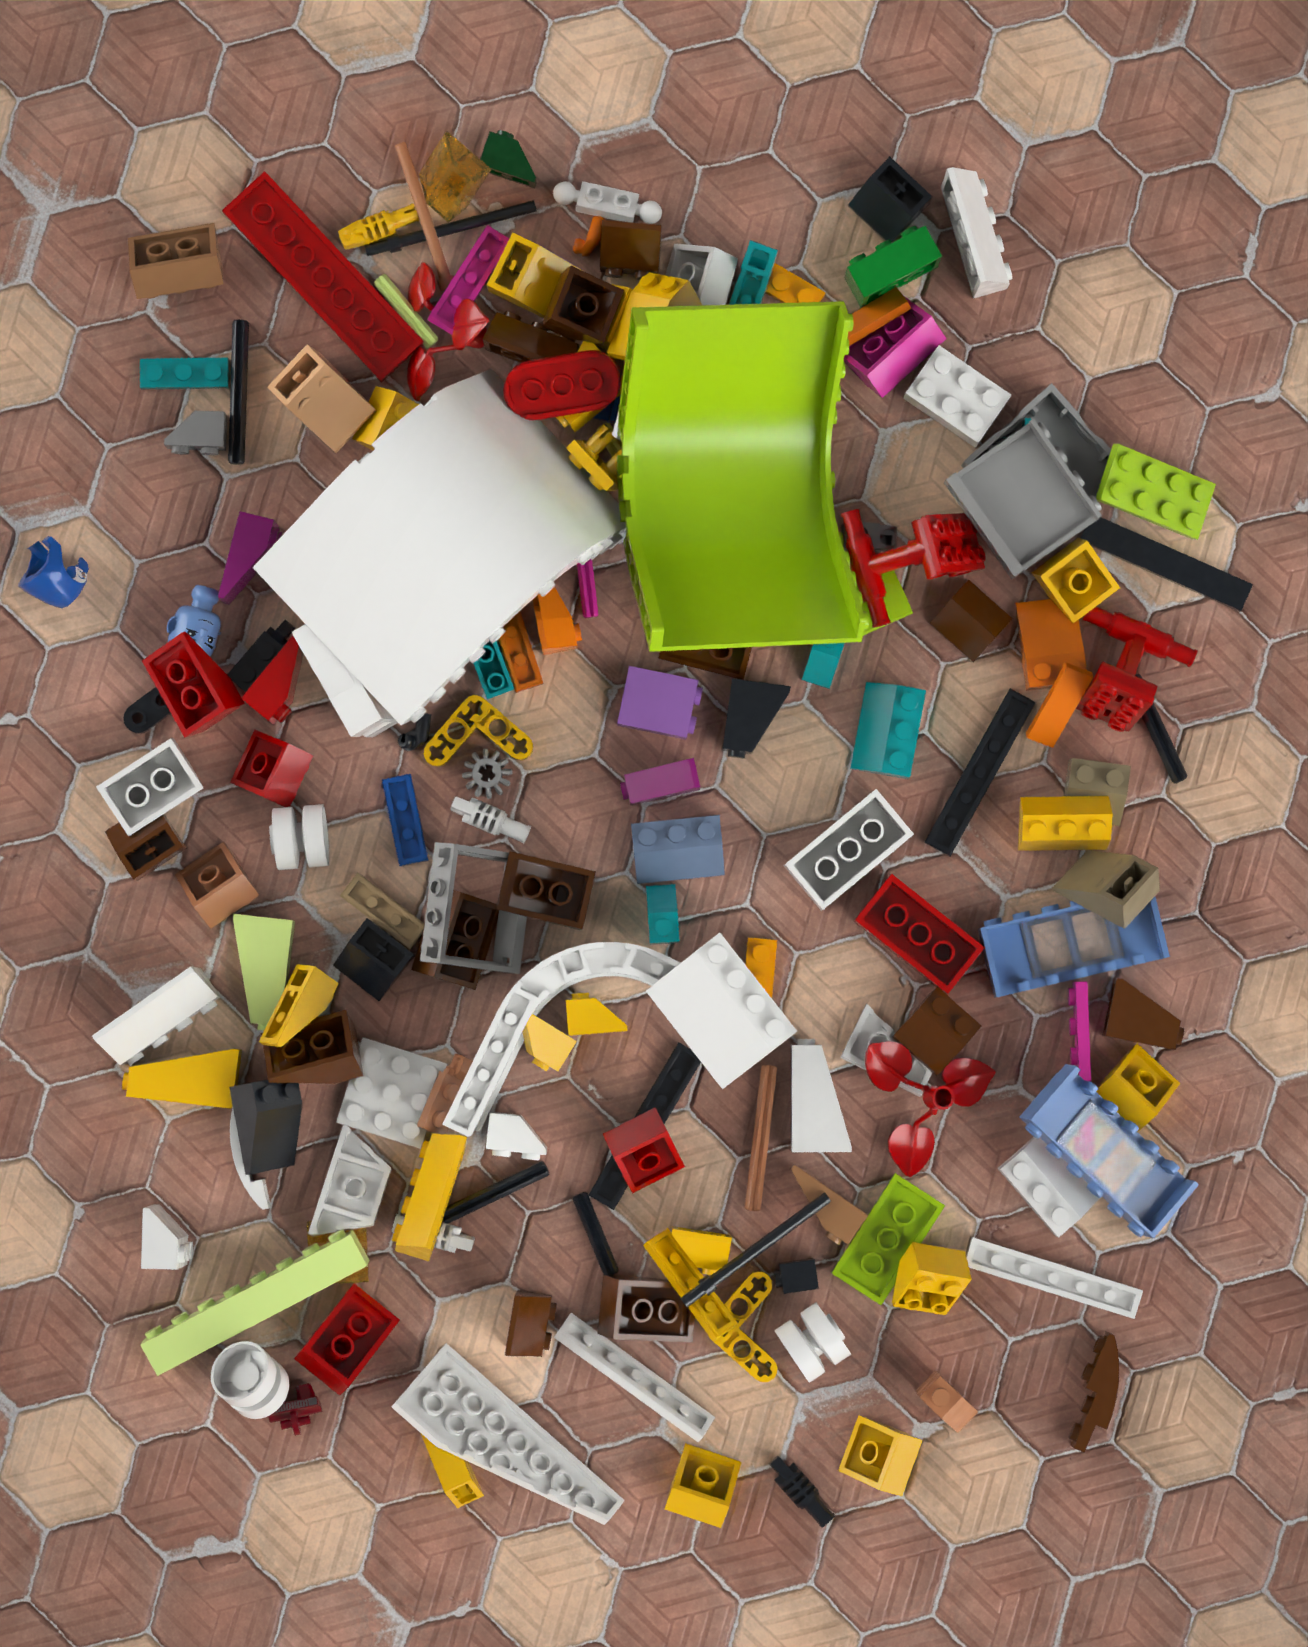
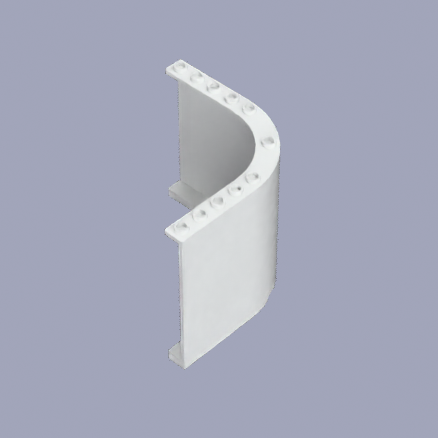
(438, 542)
(528, 998)

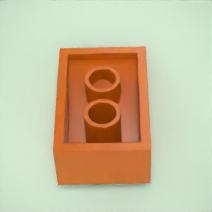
(1047, 642)

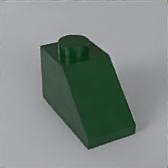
(507, 159)

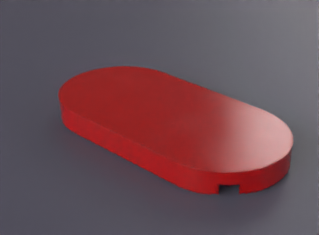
(562, 385)

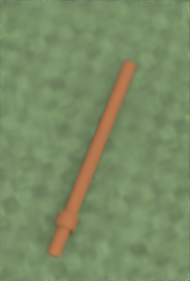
(424, 216)

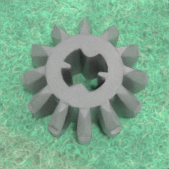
(477, 776)

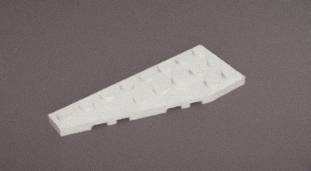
(481, 1425)

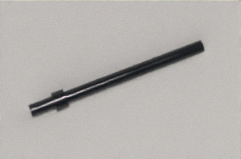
(395, 243)
(708, 1284)

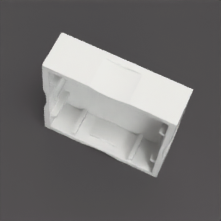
(351, 700)

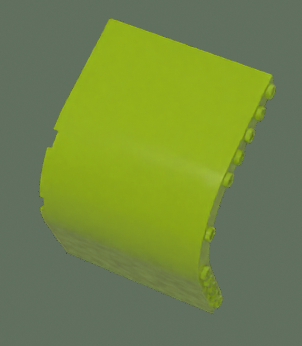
(734, 476)

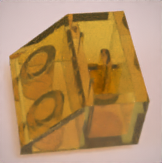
(451, 177)

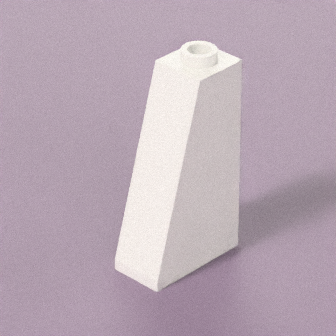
(815, 1110)

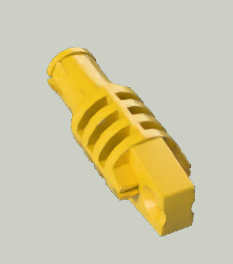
(376, 226)

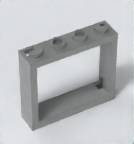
(510, 926)

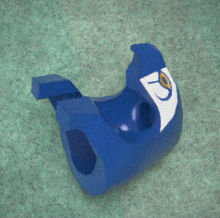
(47, 577)

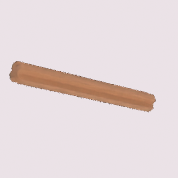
(760, 1138)

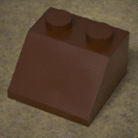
(582, 306)
(937, 1031)

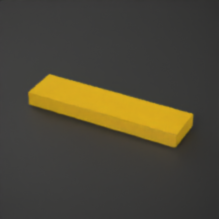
(684, 1277)

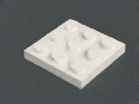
(390, 1093)

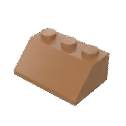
(175, 261)

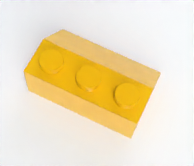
(1065, 823)

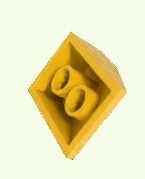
(651, 291)

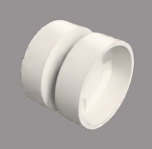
(291, 838)
(819, 1338)
(249, 1380)

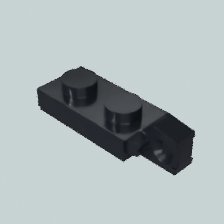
(260, 655)

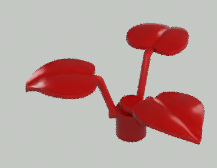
(467, 332)
(965, 1085)

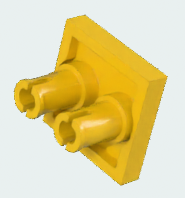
(585, 455)

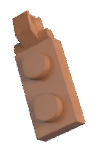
(443, 1095)

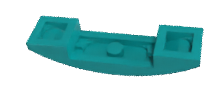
(754, 274)

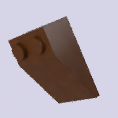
(629, 248)
(545, 890)
(318, 1054)
(643, 1310)
(529, 1324)

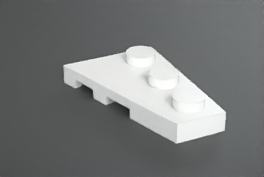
(874, 1030)

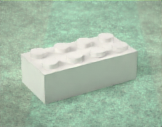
(848, 849)

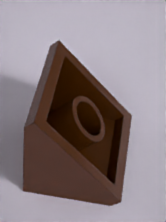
(970, 620)

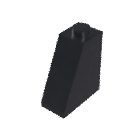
(750, 713)

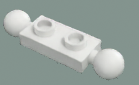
(607, 202)

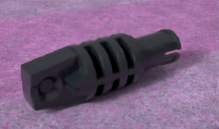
(801, 1491)

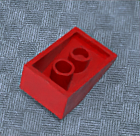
(192, 685)
(276, 685)
(347, 1339)

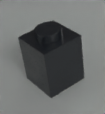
(796, 1276)

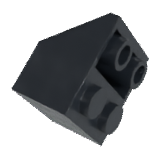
(890, 200)
(373, 959)

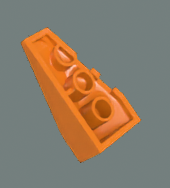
(555, 624)

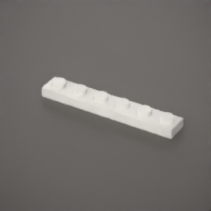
(1053, 1278)
(634, 1377)

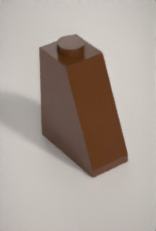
(1140, 1019)

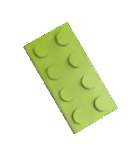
(1155, 491)
(895, 1221)

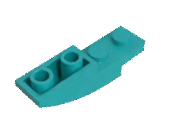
(493, 671)

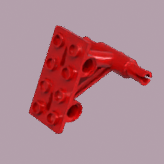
(941, 543)
(1116, 692)

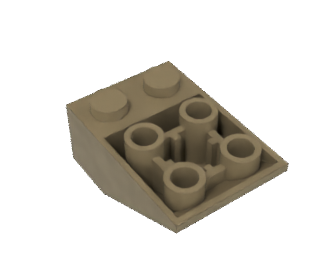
(1110, 885)

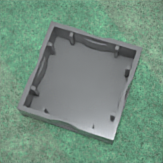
(1083, 449)

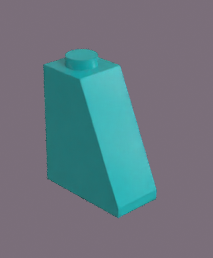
(662, 914)

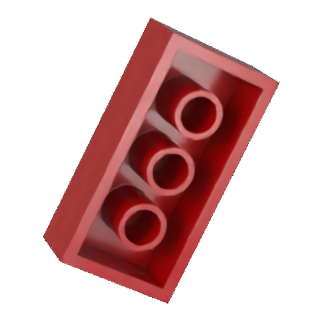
(919, 934)

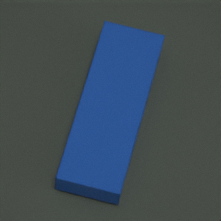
(405, 820)

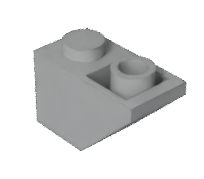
(201, 432)

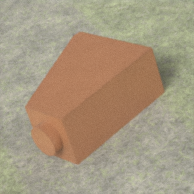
(946, 1401)

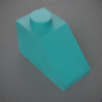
(822, 664)

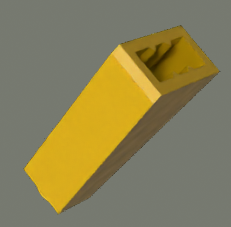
(187, 1080)

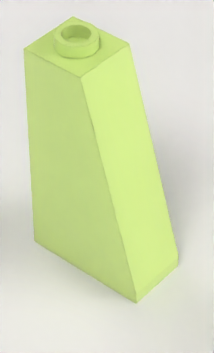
(265, 962)

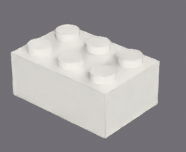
(957, 396)

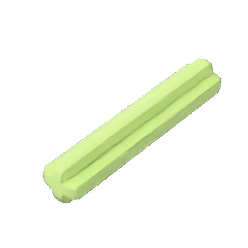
(405, 310)

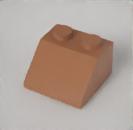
(216, 885)

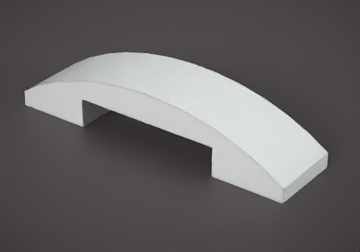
(256, 1189)

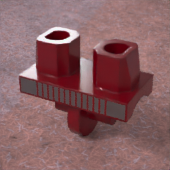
(306, 1404)

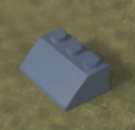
(678, 849)

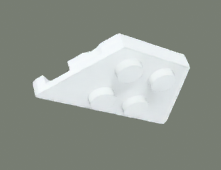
(351, 1187)

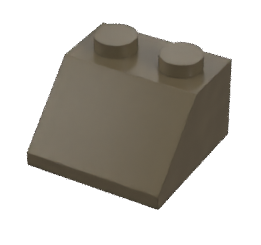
(1099, 779)

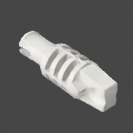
(489, 819)
(448, 1237)

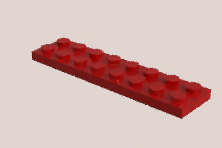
(323, 276)

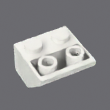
(513, 1134)

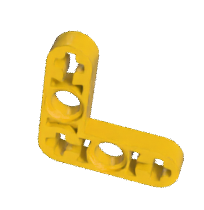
(482, 723)
(728, 1341)

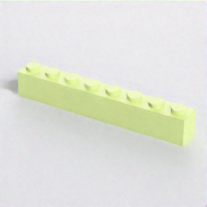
(254, 1302)

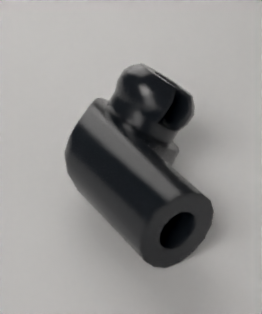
(417, 736)

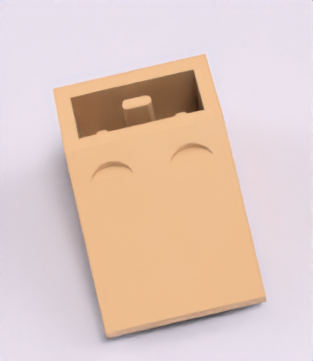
(321, 398)

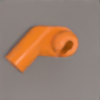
(593, 238)

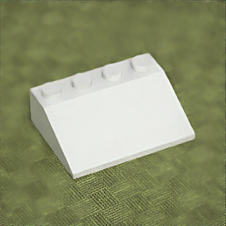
(974, 232)
(721, 1010)
(157, 1016)

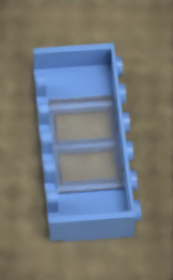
(1066, 946)
(1107, 1152)

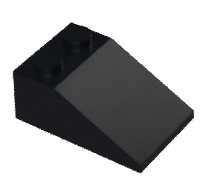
(267, 1124)

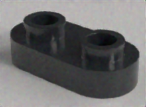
(150, 710)

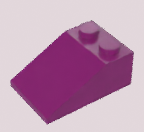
(250, 542)

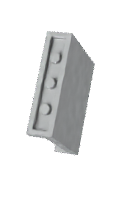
(1024, 498)

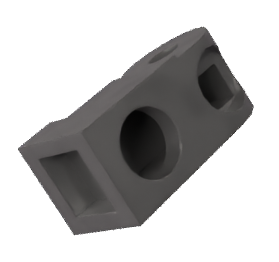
(882, 536)

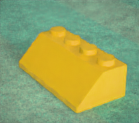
(430, 1195)

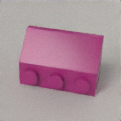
(894, 349)

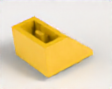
(390, 408)
(930, 1278)

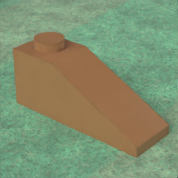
(838, 1217)

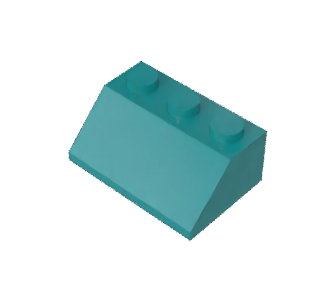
(888, 729)

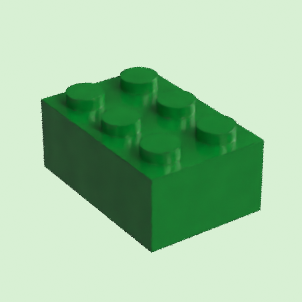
(892, 265)

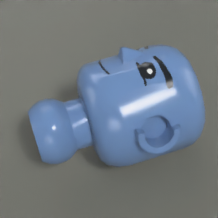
(198, 619)

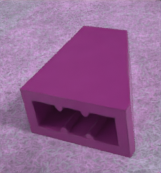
(661, 782)

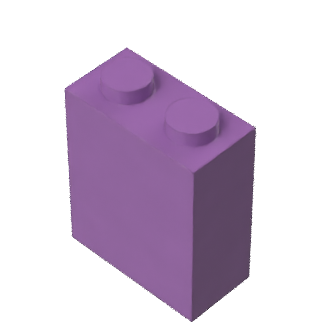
(659, 703)

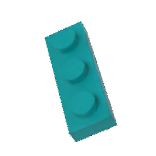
(184, 373)

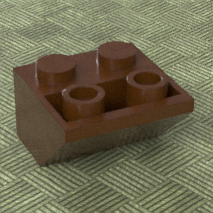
(147, 847)

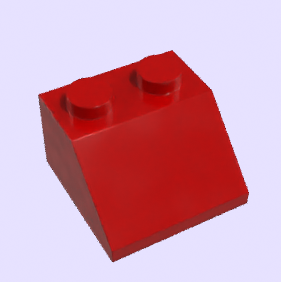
(271, 768)
(643, 1150)

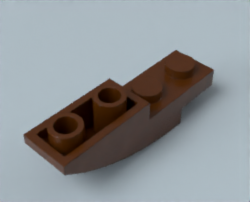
(1103, 1380)

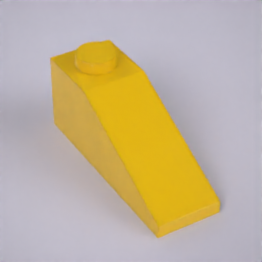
(300, 1003)

